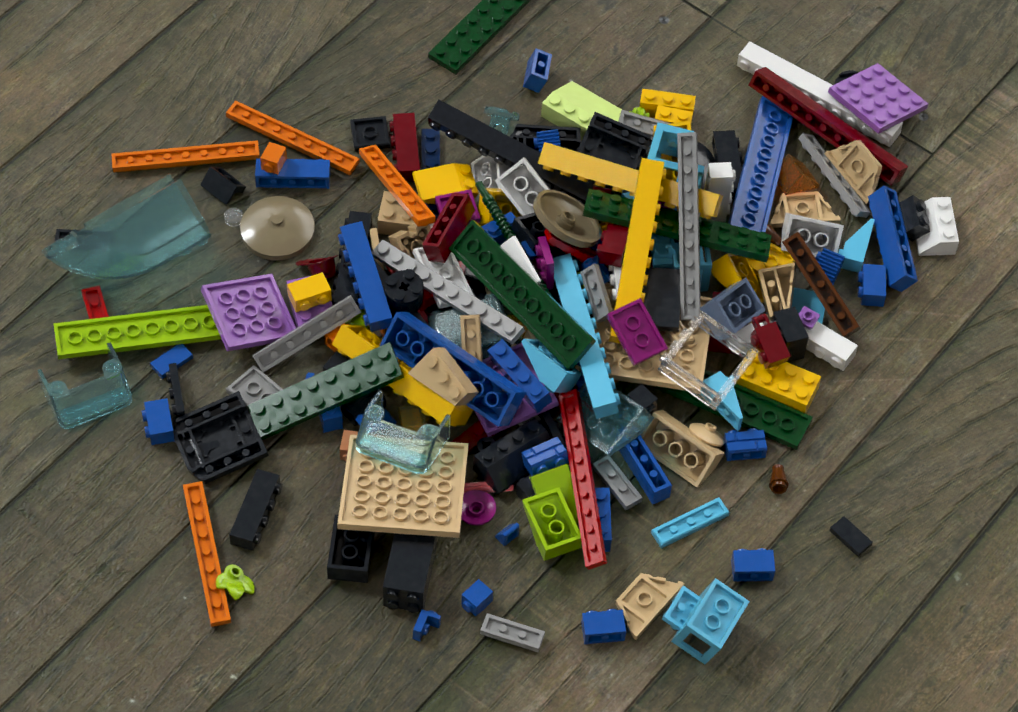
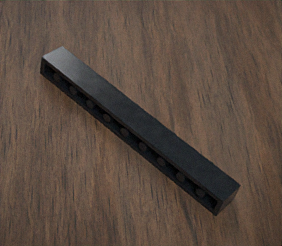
(501, 148)

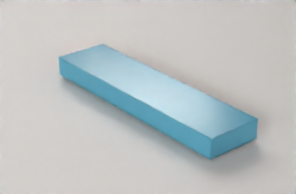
(690, 522)

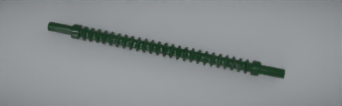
(500, 220)

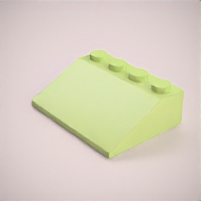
(575, 107)

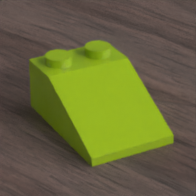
(552, 524)

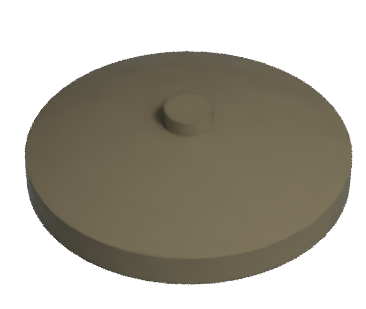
(564, 218)
(277, 228)

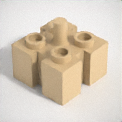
(411, 239)

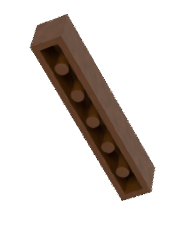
(821, 285)

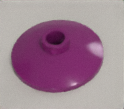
(479, 501)

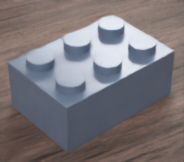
(734, 306)

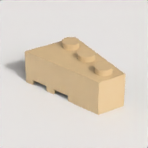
(777, 287)
(444, 377)

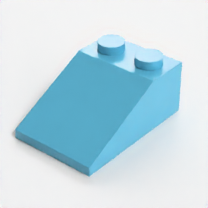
(549, 369)

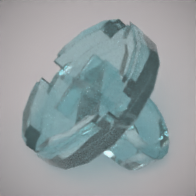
(501, 117)

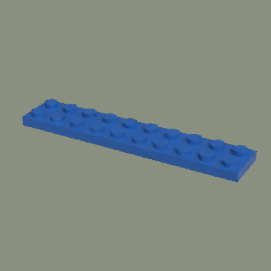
(761, 167)

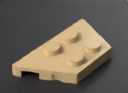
(857, 167)
(803, 204)
(645, 601)

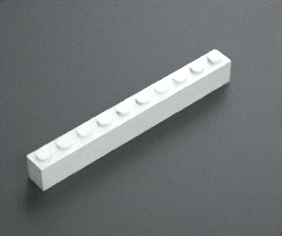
(755, 57)

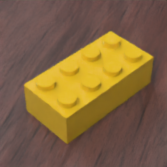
(782, 383)

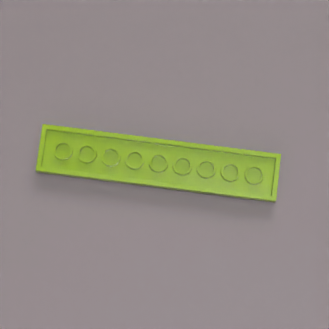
(135, 331)

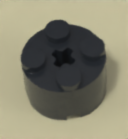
(404, 291)

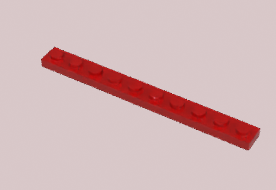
(582, 480)

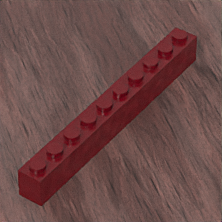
(822, 120)

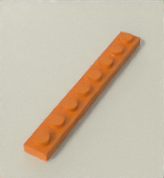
(292, 137)
(185, 156)
(397, 186)
(206, 553)

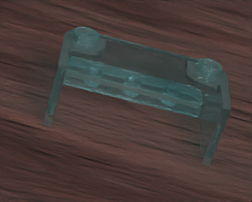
(90, 399)
(398, 444)

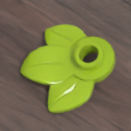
(235, 582)

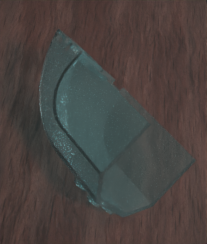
(134, 234)

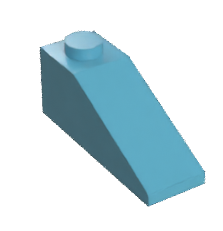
(856, 248)
(729, 406)

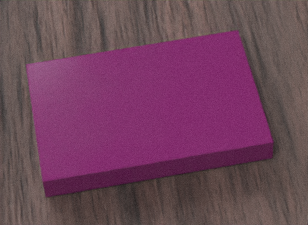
(637, 332)

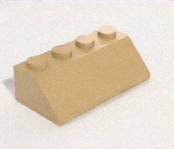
(679, 449)

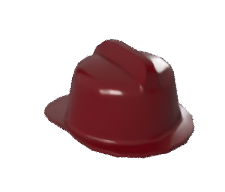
(320, 265)

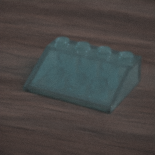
(615, 430)

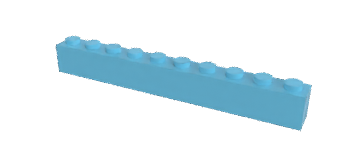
(592, 365)

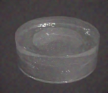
(233, 216)

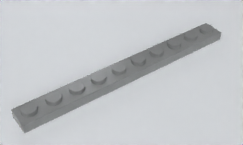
(688, 225)
(450, 293)

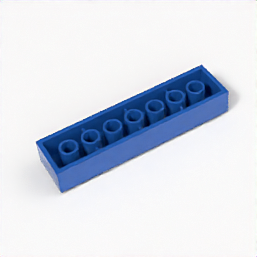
(497, 395)

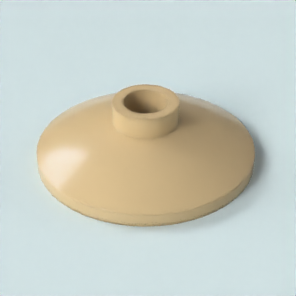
(707, 433)

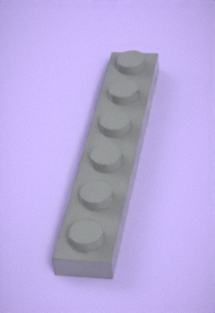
(837, 181)
(306, 333)

